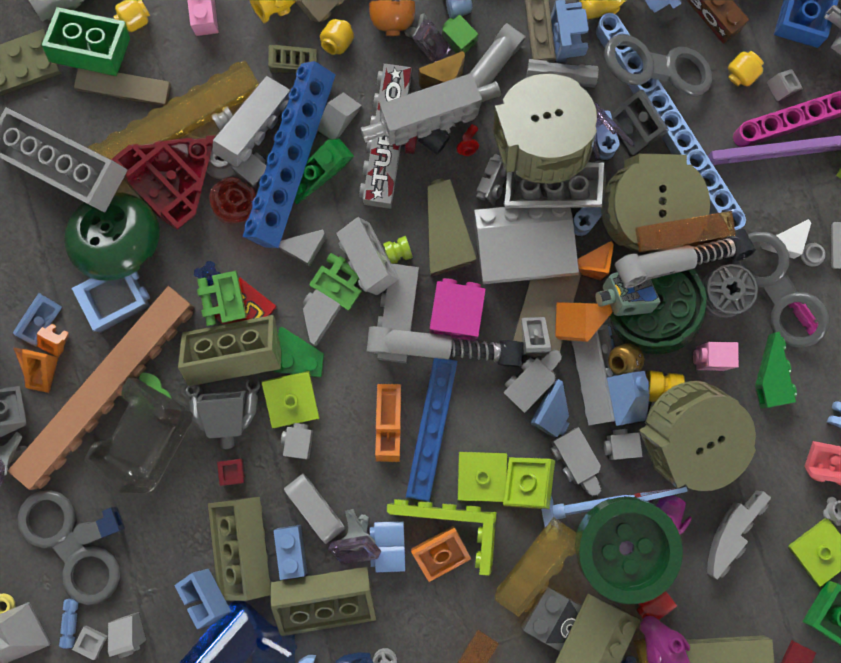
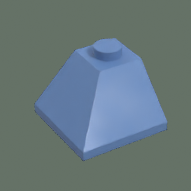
(629, 397)
(552, 411)

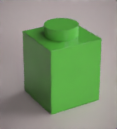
(459, 34)

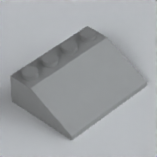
(525, 243)

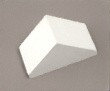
(793, 239)

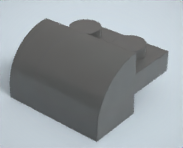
(639, 122)

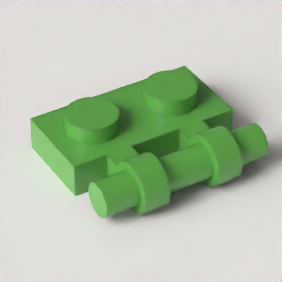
(334, 286)
(228, 295)

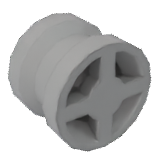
(222, 118)
(381, 653)

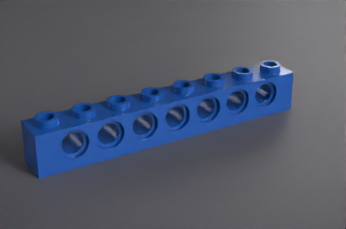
(289, 155)

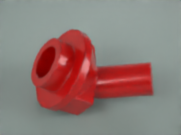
(468, 145)

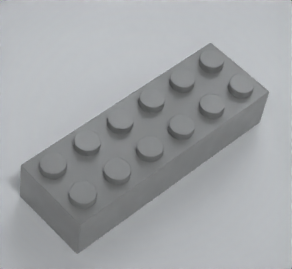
(59, 160)

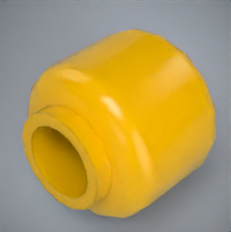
(133, 13)
(336, 36)
(745, 68)

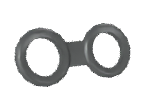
(657, 65)
(784, 292)
(68, 548)

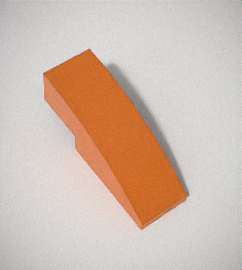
(388, 423)

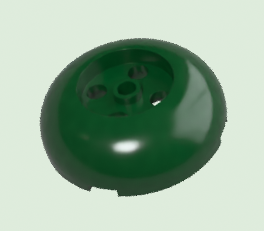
(126, 236)

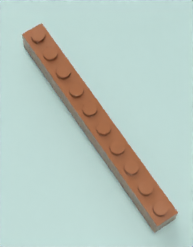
(101, 389)

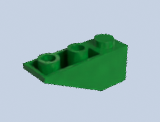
(322, 167)
(773, 378)

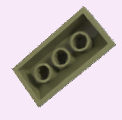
(230, 351)
(239, 549)
(322, 601)
(598, 634)

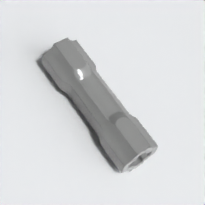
(584, 74)

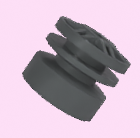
(719, 301)

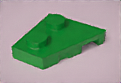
(298, 355)

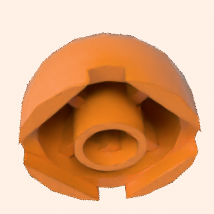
(392, 15)

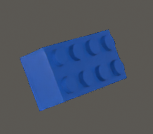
(805, 21)

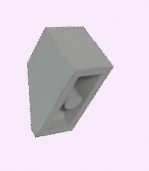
(319, 314)

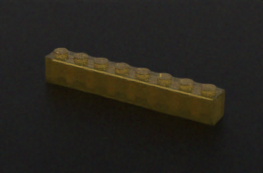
(184, 112)

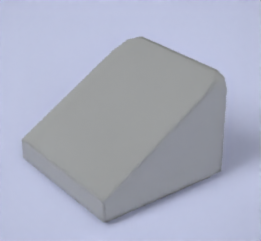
(784, 84)

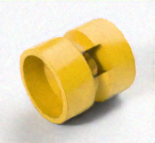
(660, 384)

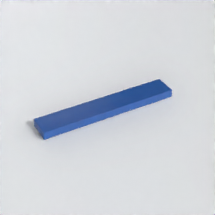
(431, 429)

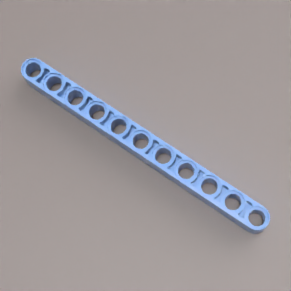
(670, 112)

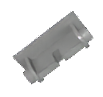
(492, 187)

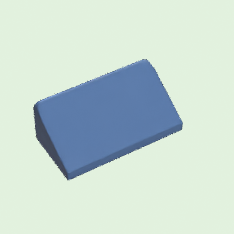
(39, 315)

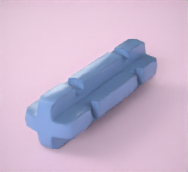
(68, 623)

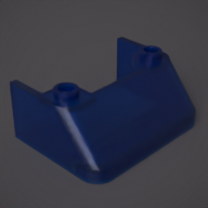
(236, 637)

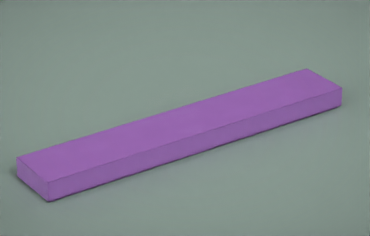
(775, 150)

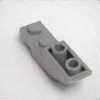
(728, 540)

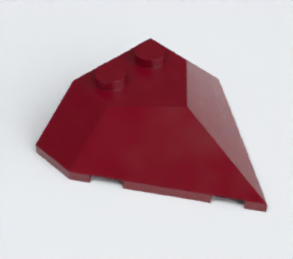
(168, 175)

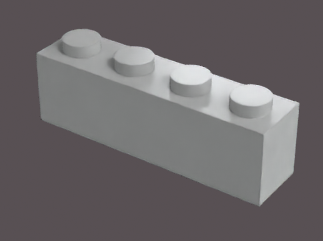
(251, 122)
(399, 306)
(593, 375)

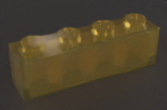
(536, 567)

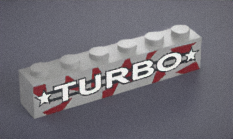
(384, 158)

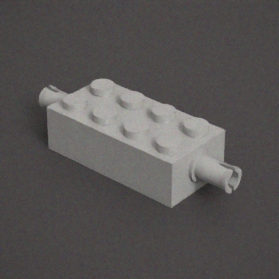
(430, 110)

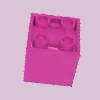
(457, 309)

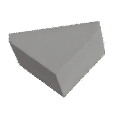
(338, 116)
(304, 246)
(535, 336)

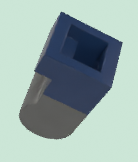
(93, 531)

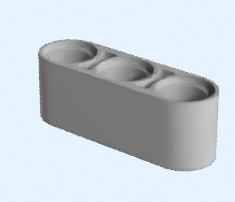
(314, 508)

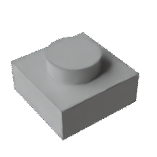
(90, 642)

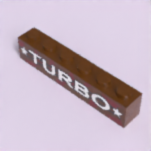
(721, 16)

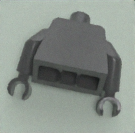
(223, 413)

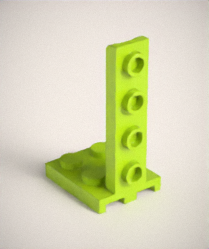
(486, 533)

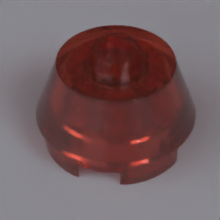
(231, 200)

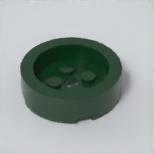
(673, 322)
(654, 554)

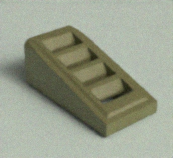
(284, 51)

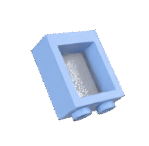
(111, 301)

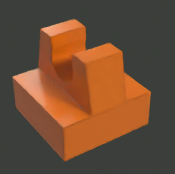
(50, 341)

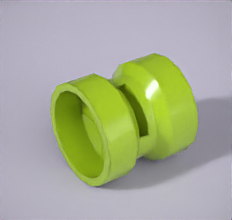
(395, 251)

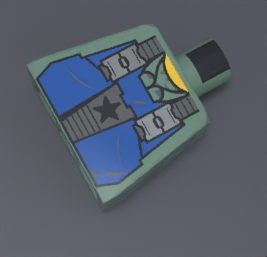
(628, 301)

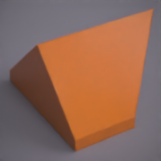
(596, 263)
(37, 369)

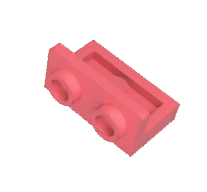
(824, 462)

